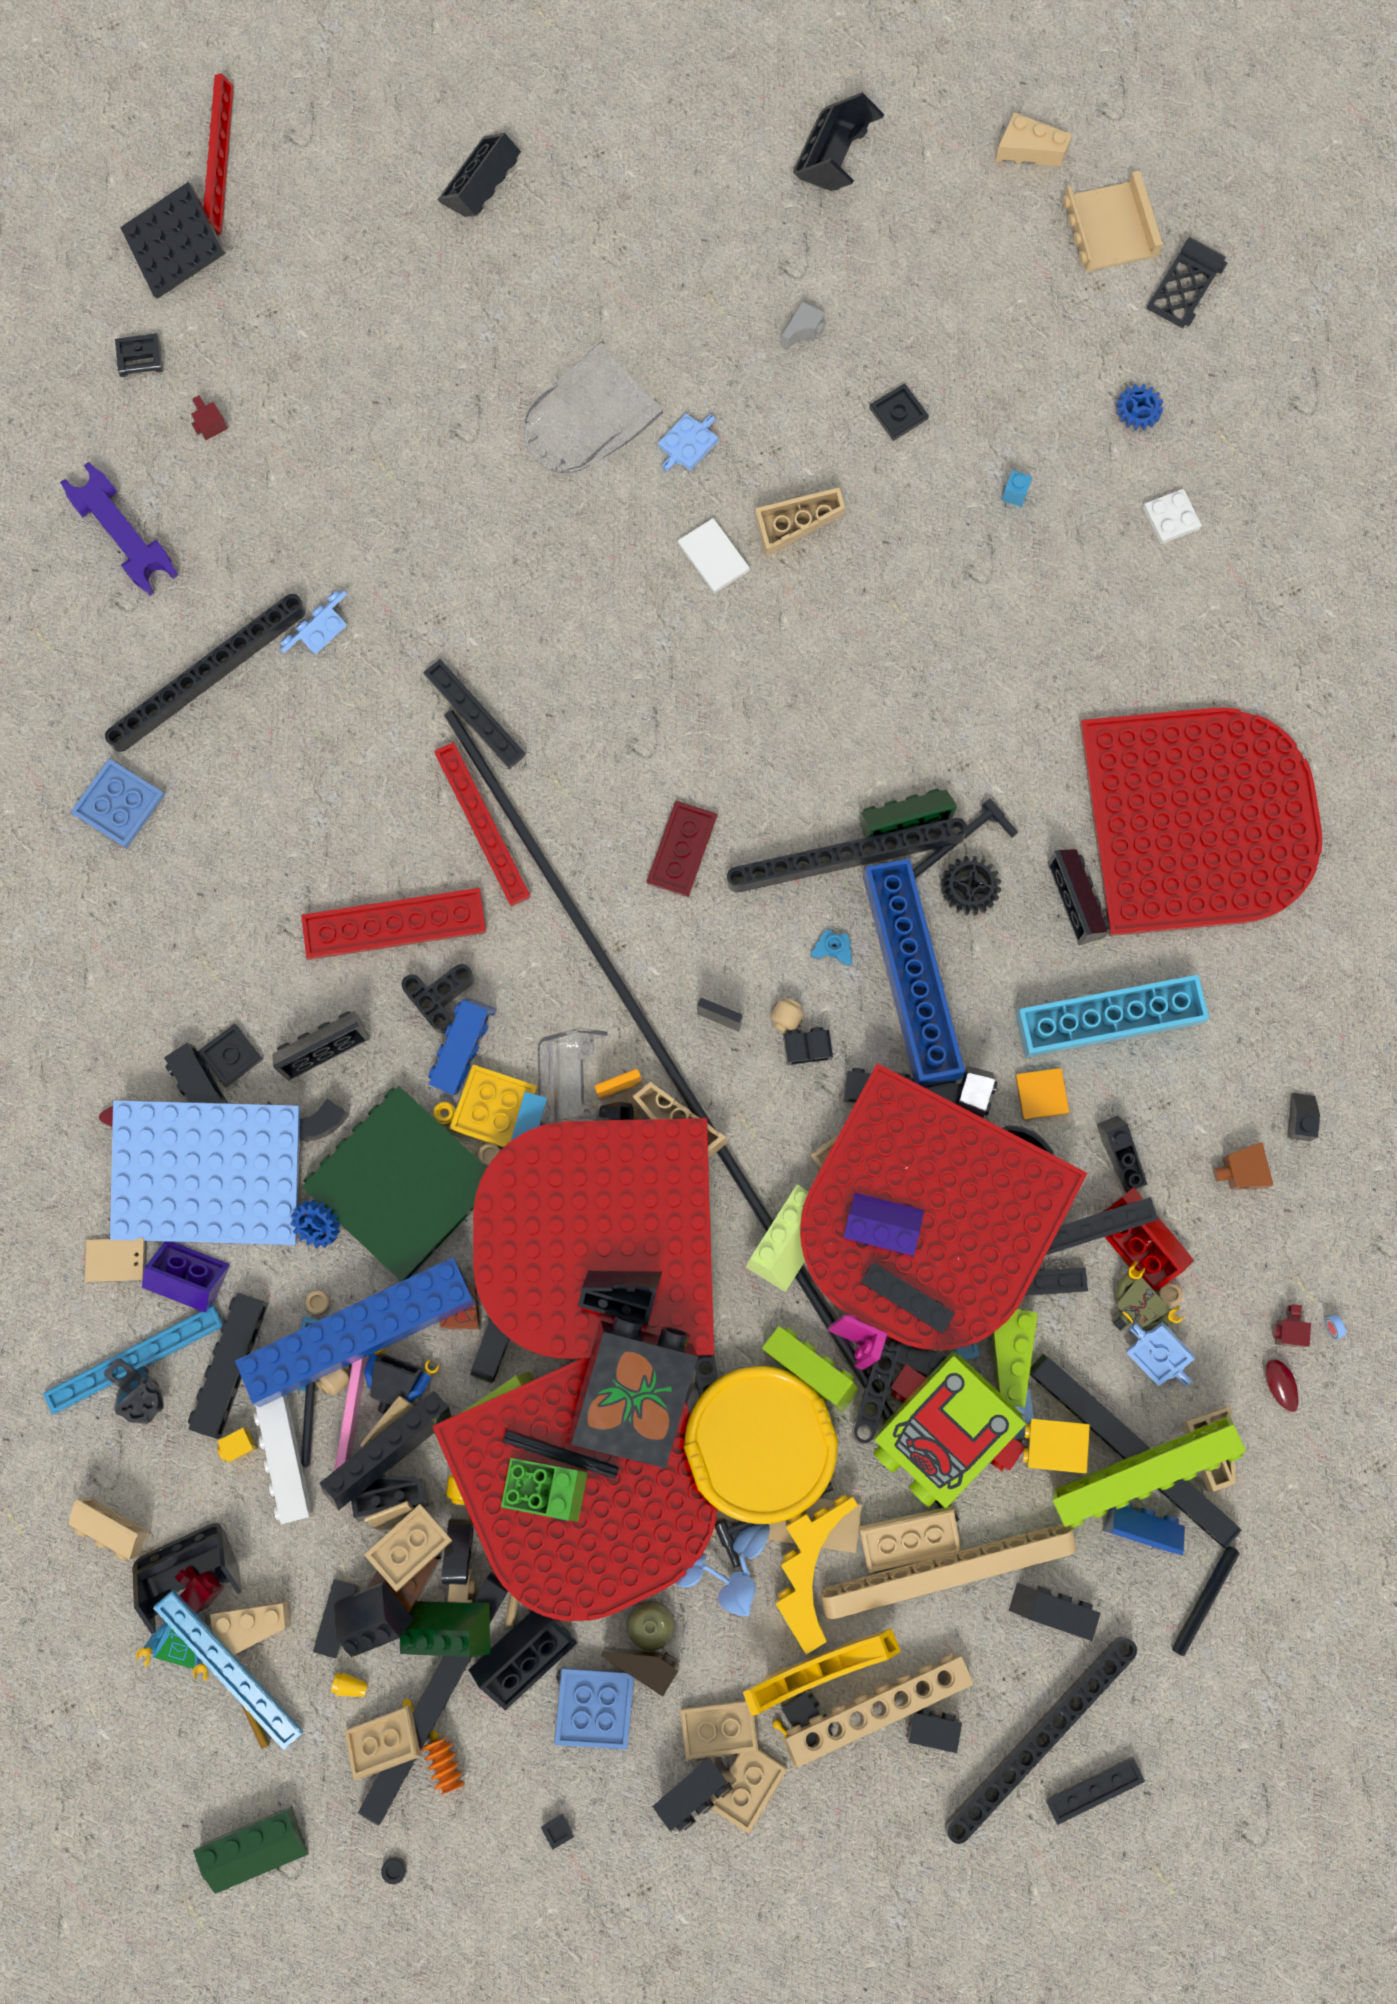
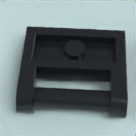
(135, 349)

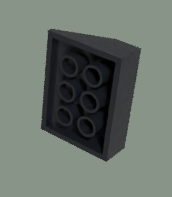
(320, 1046)

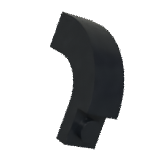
(323, 1122)

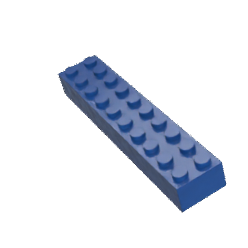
(913, 973)
(355, 1332)

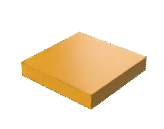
(618, 1084)
(1042, 1094)

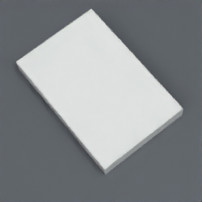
(713, 555)

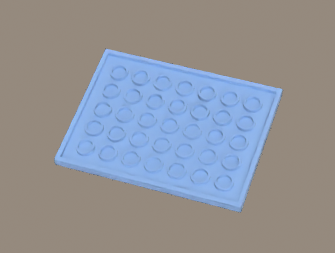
(204, 1172)

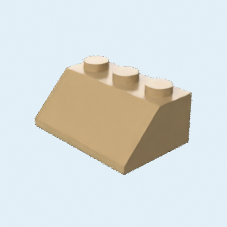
(107, 1528)

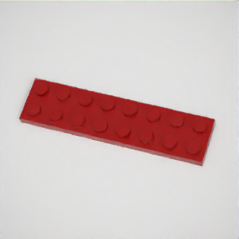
(393, 923)

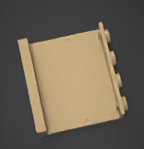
(1113, 224)

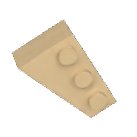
(1033, 142)
(1225, 1473)
(247, 1626)

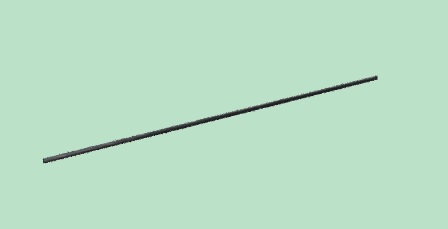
(650, 1035)

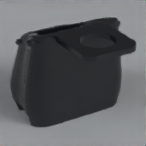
(137, 1395)

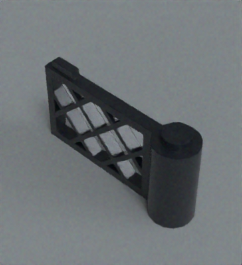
(1203, 261)

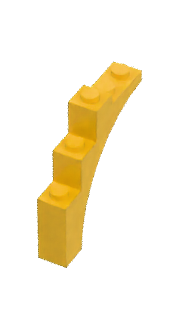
(797, 1603)
(820, 1669)

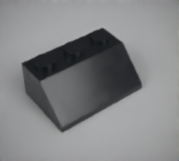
(369, 1619)

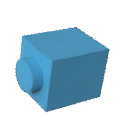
(1016, 488)

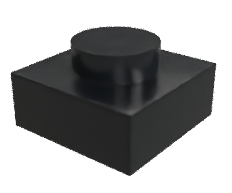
(557, 1831)

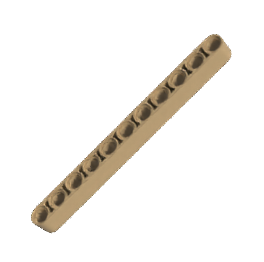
(948, 1571)

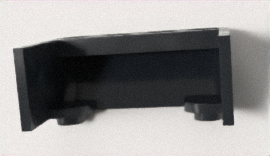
(831, 139)
(156, 1571)

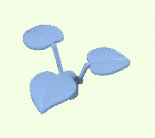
(740, 1589)

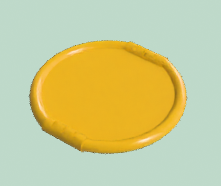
(761, 1445)

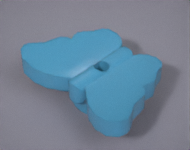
(841, 951)

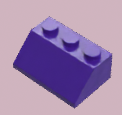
(884, 1224)
(185, 1275)

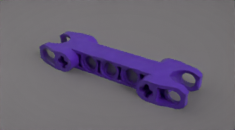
(142, 558)

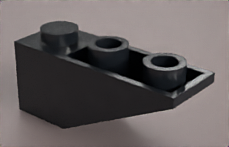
(1122, 1152)

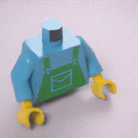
(171, 1648)

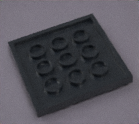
(172, 240)

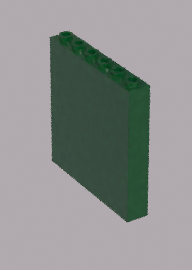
(398, 1183)

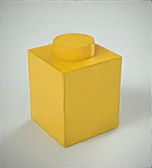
(236, 1445)

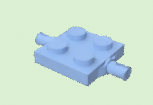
(688, 442)
(1160, 1354)

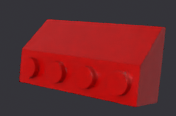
(1151, 1247)

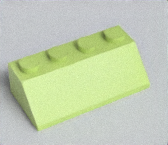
(780, 1250)

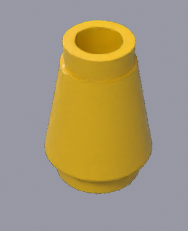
(348, 1685)

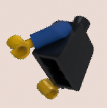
(394, 1378)

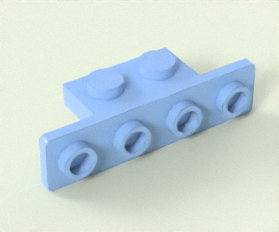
(319, 628)

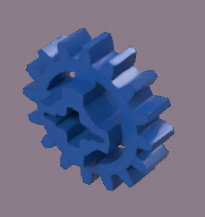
(1130, 403)
(315, 1223)

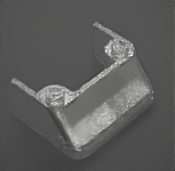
(562, 1075)

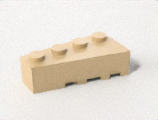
(795, 518)
(662, 1106)

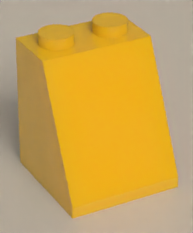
(1056, 1446)

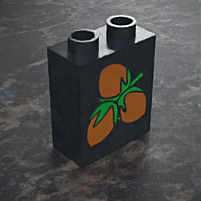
(634, 1391)

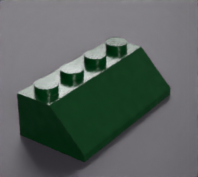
(910, 813)
(448, 1629)
(251, 1850)

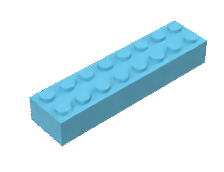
(1112, 1016)

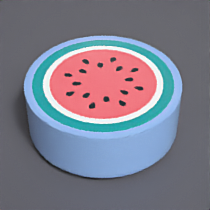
(1335, 1326)

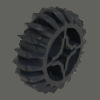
(962, 885)

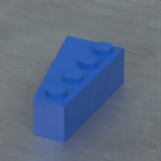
(460, 1045)

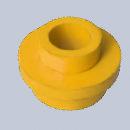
(438, 1109)

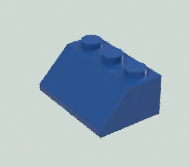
(1146, 1528)

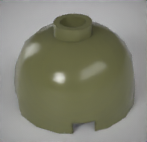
(650, 1625)

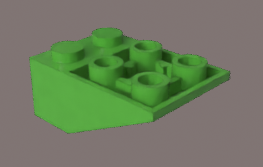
(544, 1489)

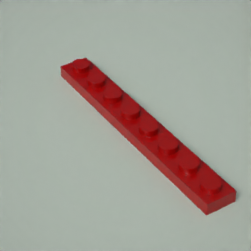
(218, 151)
(482, 824)

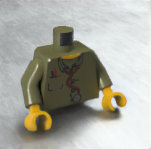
(1141, 1303)

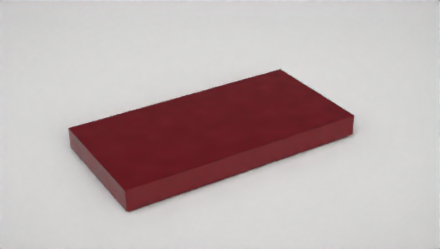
(682, 848)

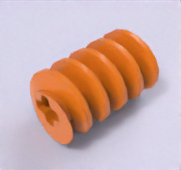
(443, 1765)

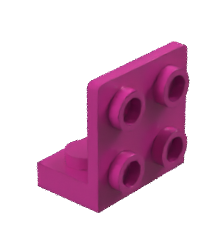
(869, 1339)

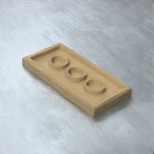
(841, 1537)
(909, 1539)

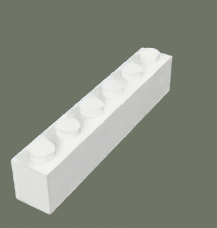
(283, 1461)

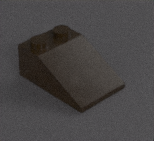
(646, 1666)

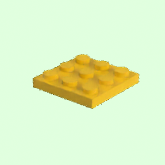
(490, 1106)

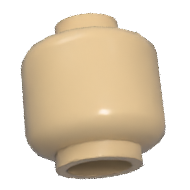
(786, 1015)
(334, 1382)

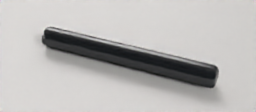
(560, 1454)
(1205, 1601)

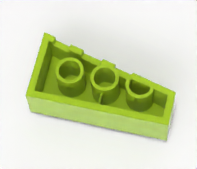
(1013, 1354)
(811, 1368)

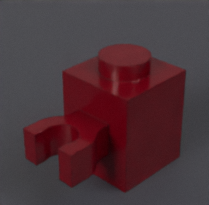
(207, 419)
(1292, 1331)
(199, 1589)

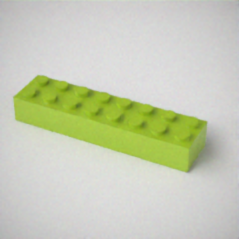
(1148, 1471)

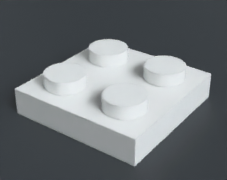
(1172, 516)

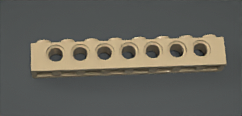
(957, 1680)

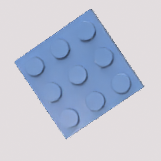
(117, 803)
(593, 1708)

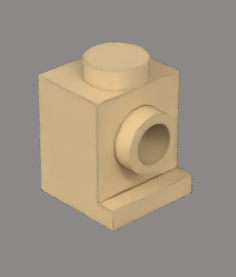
(462, 1593)

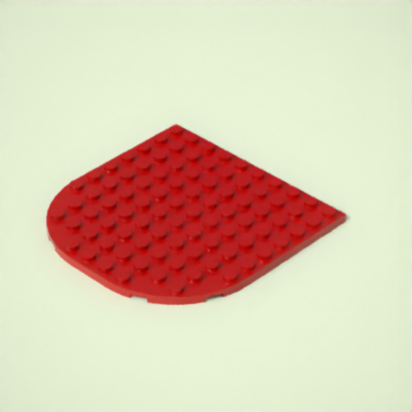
(1199, 818)
(594, 1201)
(985, 1204)
(631, 1529)

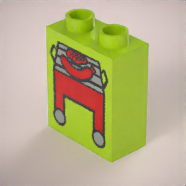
(947, 1431)

